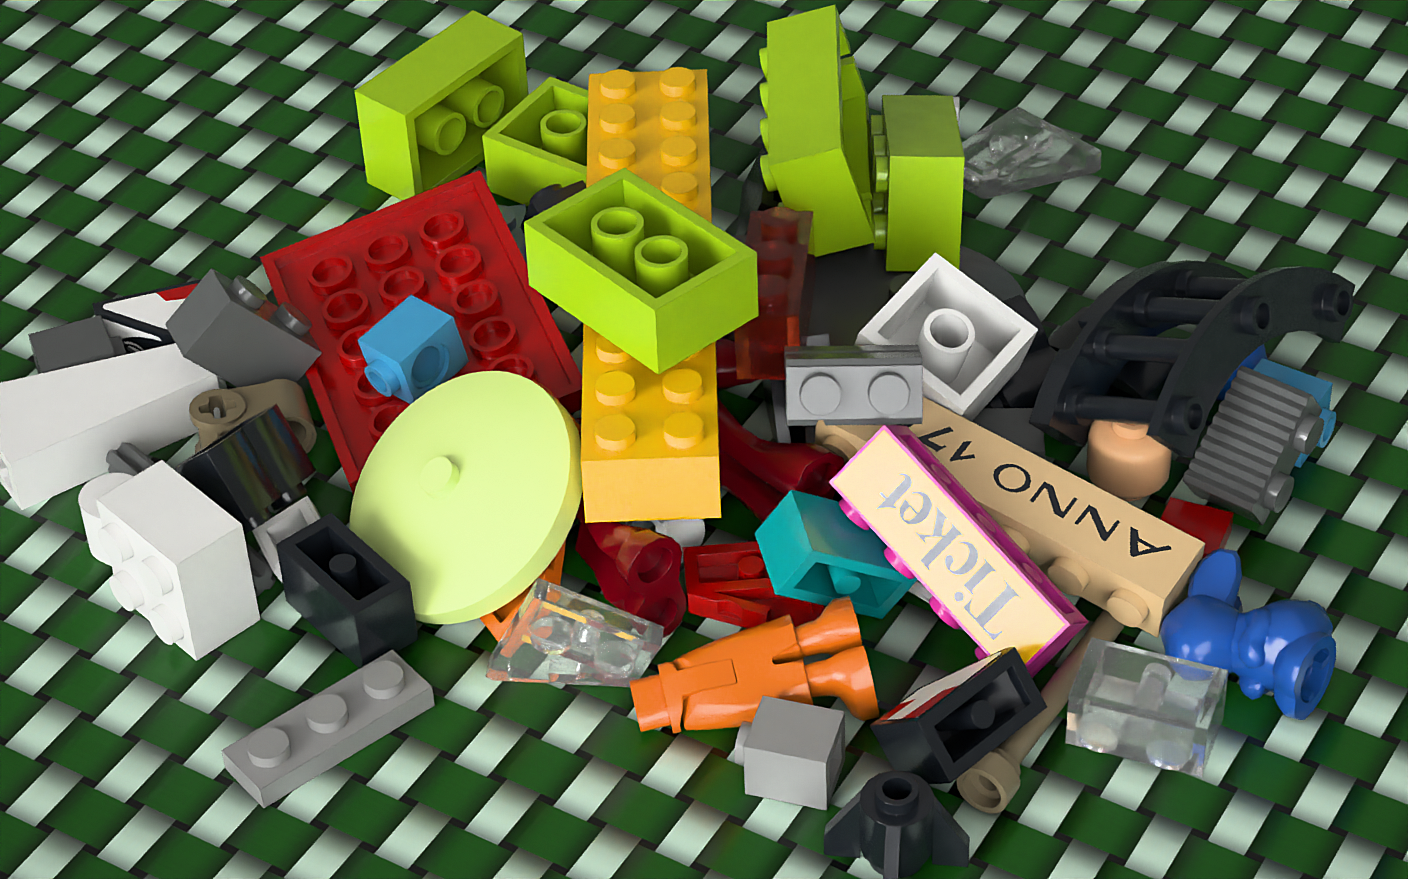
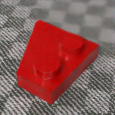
(735, 588)

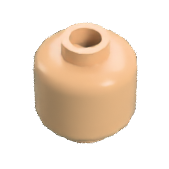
(1126, 460)

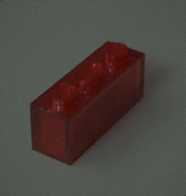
(784, 291)

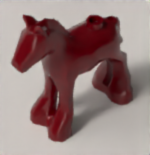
(642, 567)

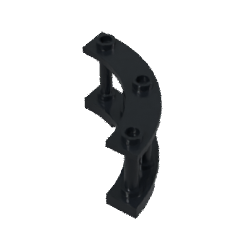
(1231, 321)

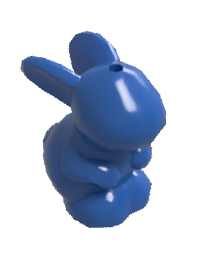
(1270, 648)

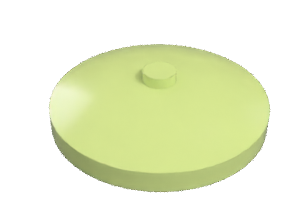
(471, 493)

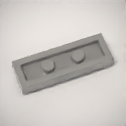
(327, 728)

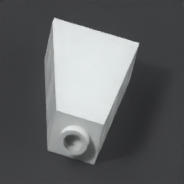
(68, 419)

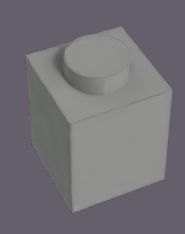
(792, 752)

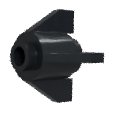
(897, 827)

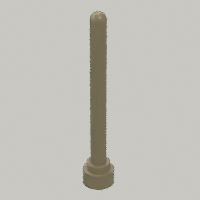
(996, 777)

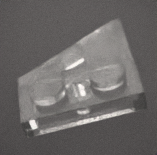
(1023, 154)
(573, 641)

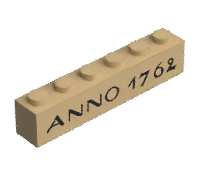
(1064, 524)

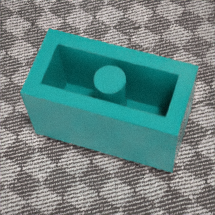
(824, 556)

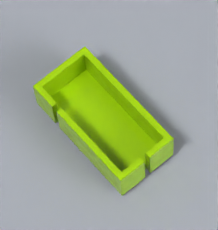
(817, 128)

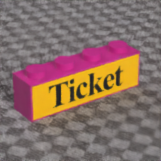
(954, 549)

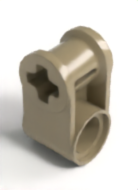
(246, 401)

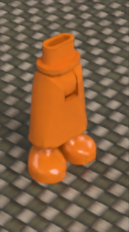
(726, 678)

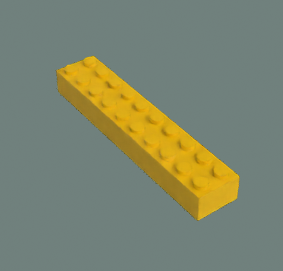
(647, 434)

